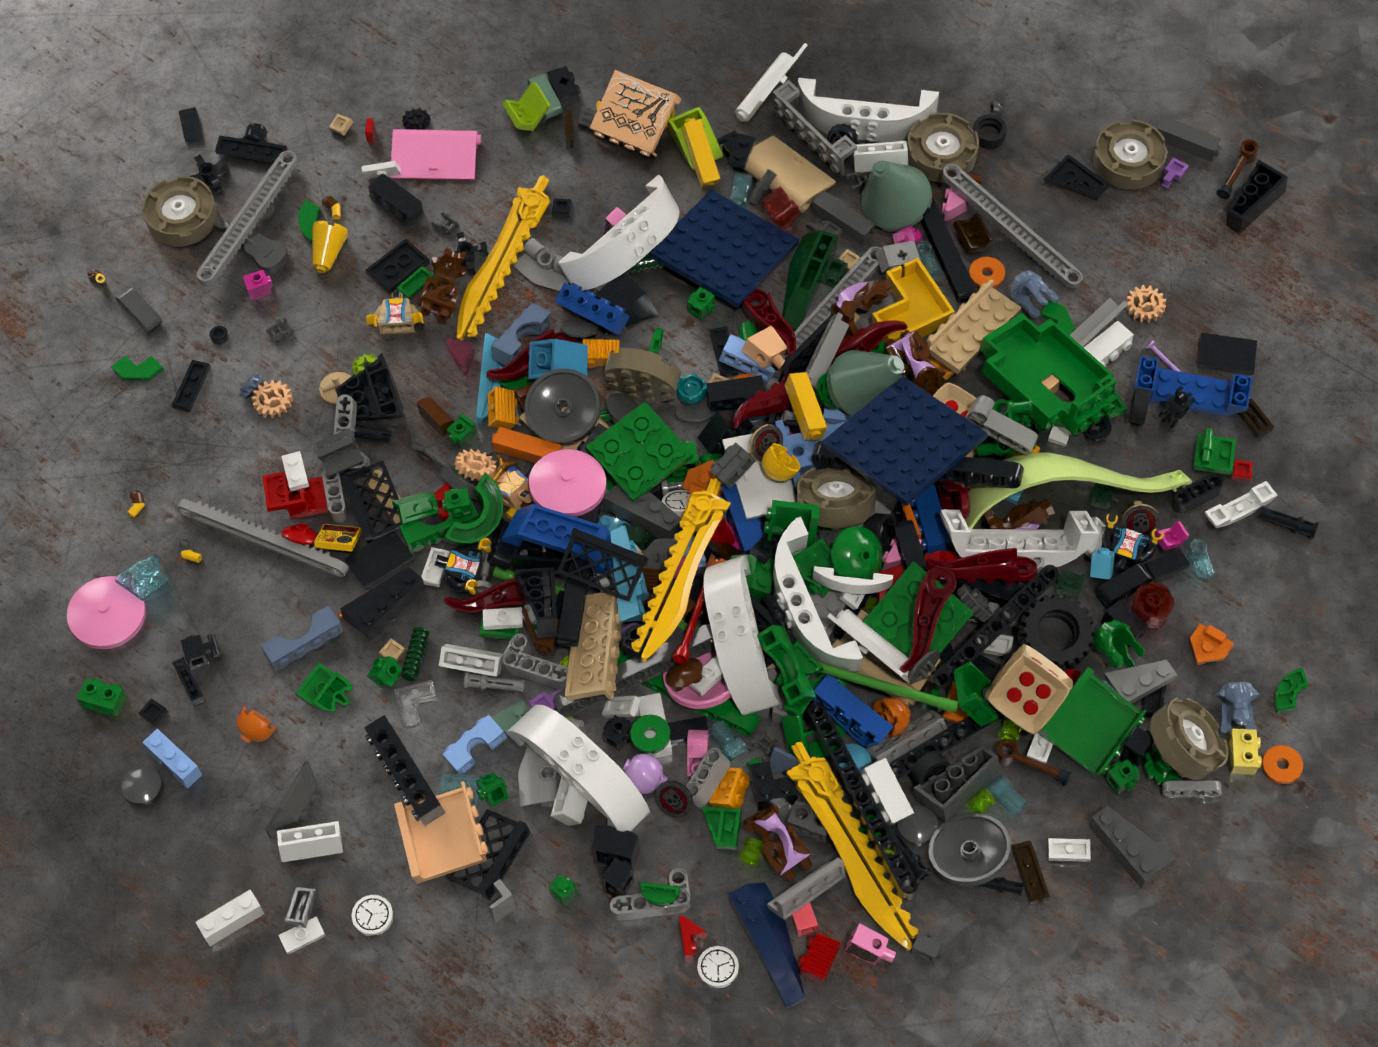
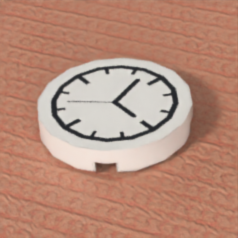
(677, 501)
(372, 915)
(718, 967)

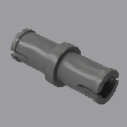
(762, 186)

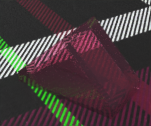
(462, 353)

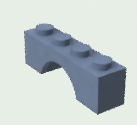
(531, 322)
(283, 651)

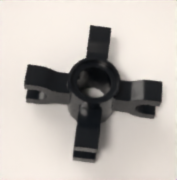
(209, 172)
(473, 251)
(1176, 407)

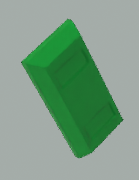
(414, 282)

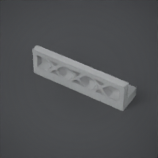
(1097, 322)
(826, 349)
(909, 740)
(808, 888)

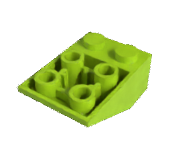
(675, 131)

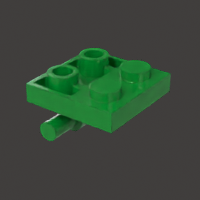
(1214, 453)

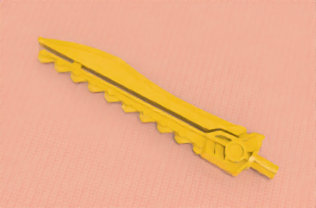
(483, 287)
(696, 515)
(820, 785)

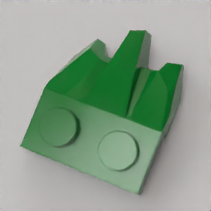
(324, 689)

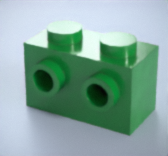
(101, 697)

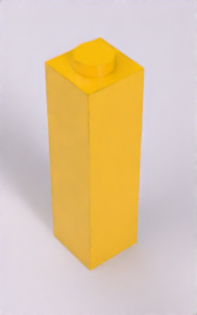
(700, 152)
(805, 406)

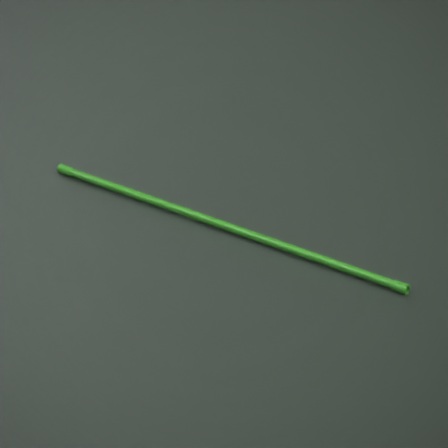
(939, 702)

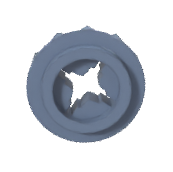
(250, 385)

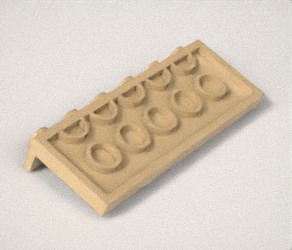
(961, 337)
(594, 661)

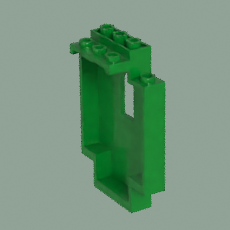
(1026, 355)

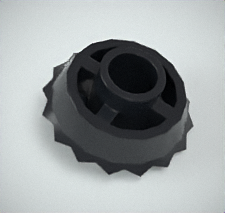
(841, 130)
(630, 636)

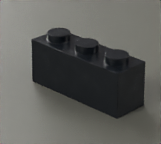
(395, 199)
(732, 393)

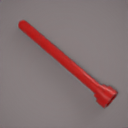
(682, 653)

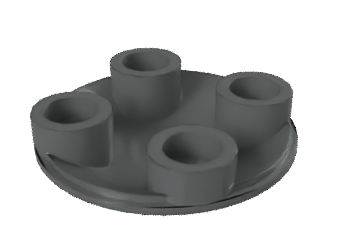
(619, 406)
(141, 785)
(919, 826)

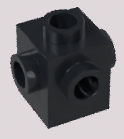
(617, 732)

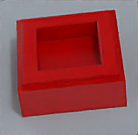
(370, 130)
(1242, 470)

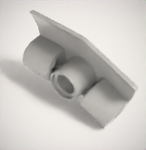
(534, 268)
(532, 784)

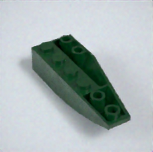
(806, 274)

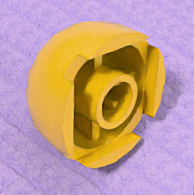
(779, 464)

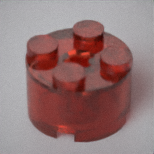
(779, 207)
(1153, 604)

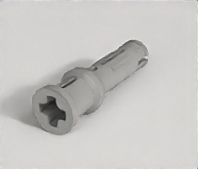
(518, 685)

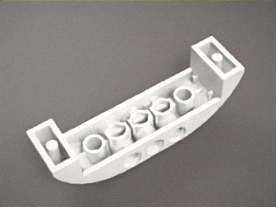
(871, 120)
(626, 241)
(1042, 546)
(799, 608)
(736, 636)
(582, 765)

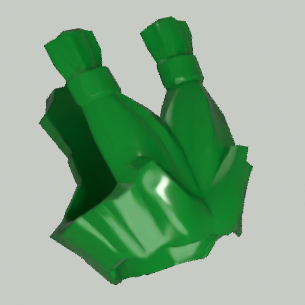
(1120, 636)

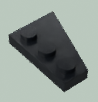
(1077, 178)

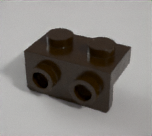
(973, 234)

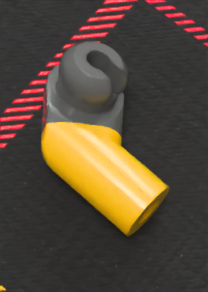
(187, 553)

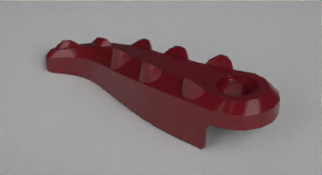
(767, 315)
(869, 337)
(520, 365)
(763, 403)
(953, 496)
(990, 566)
(496, 596)
(927, 611)

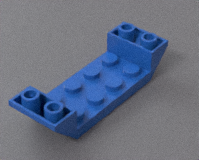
(1210, 394)
(554, 531)

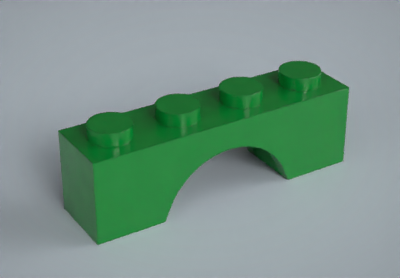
(419, 535)
(796, 683)

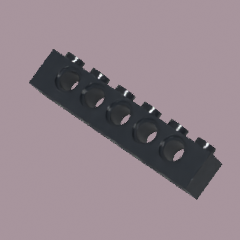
(430, 808)

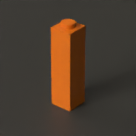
(522, 445)

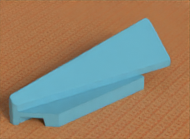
(486, 384)
(634, 609)

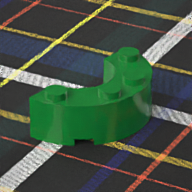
(489, 518)

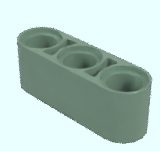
(555, 106)

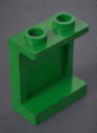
(784, 513)
(969, 688)

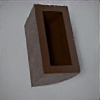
(434, 415)

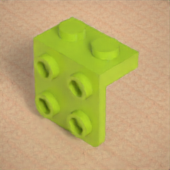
(529, 109)

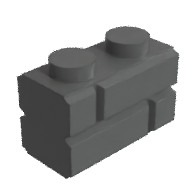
(732, 465)

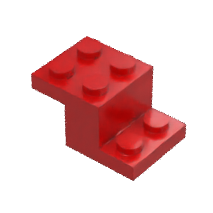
(300, 502)

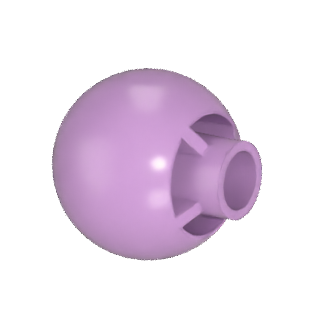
(644, 772)

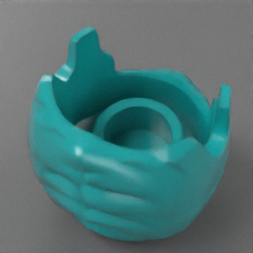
(691, 390)

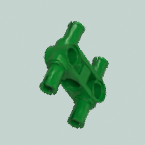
(1011, 412)

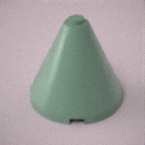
(895, 196)
(860, 377)

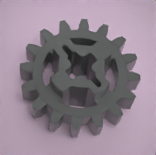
(976, 602)

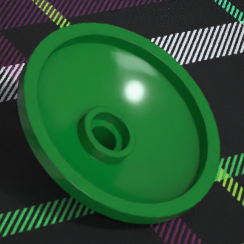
(848, 553)

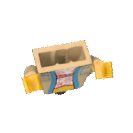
(395, 315)

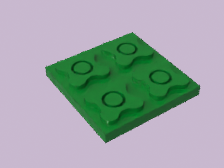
(639, 451)
(895, 614)

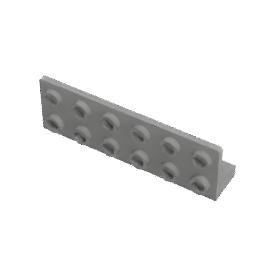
(832, 154)

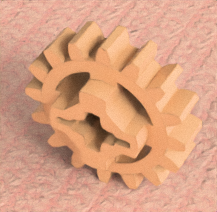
(1148, 303)
(272, 399)
(474, 464)

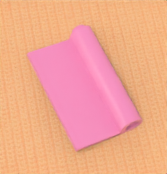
(435, 154)

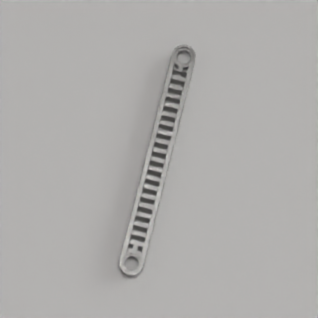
(247, 218)
(1011, 226)
(859, 273)
(262, 537)

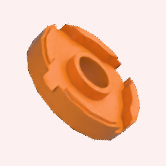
(989, 264)
(1287, 755)

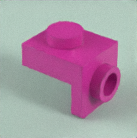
(906, 235)
(1173, 536)

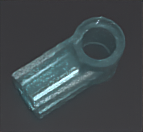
(741, 185)
(928, 258)
(1200, 561)
(730, 745)
(1003, 791)

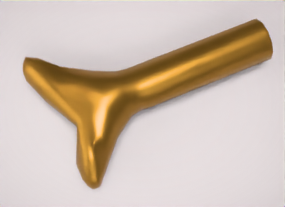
(503, 465)

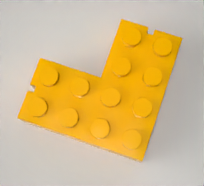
(918, 301)

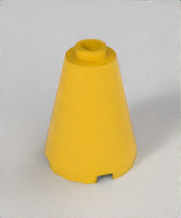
(326, 244)

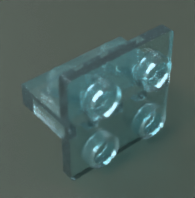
(143, 578)

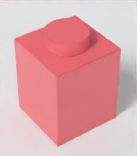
(804, 921)

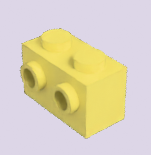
(1244, 751)

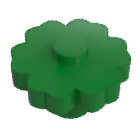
(1159, 770)

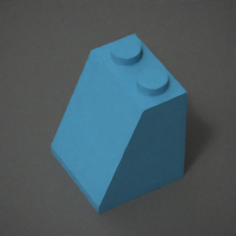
(556, 354)

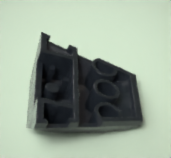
(628, 295)
(373, 391)

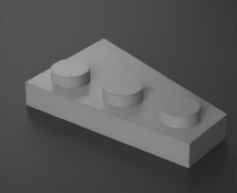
(1141, 680)

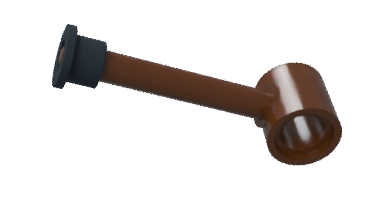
(1246, 155)
(1011, 746)

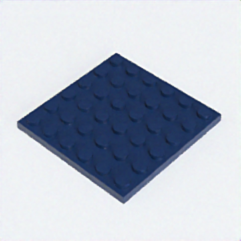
(724, 248)
(904, 440)

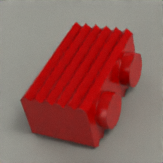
(819, 957)

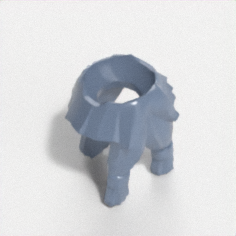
(1027, 283)
(1236, 703)

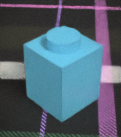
(1102, 563)

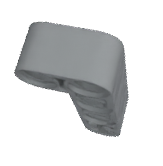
(340, 415)
(1000, 426)
(523, 660)
(649, 909)

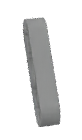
(1191, 788)

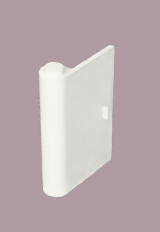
(766, 84)
(755, 488)
(871, 641)

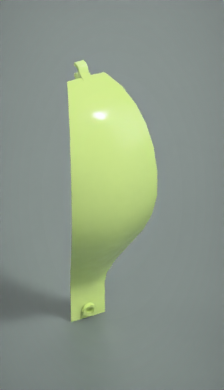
(1049, 467)

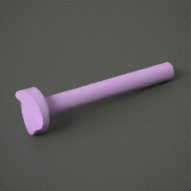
(1151, 346)

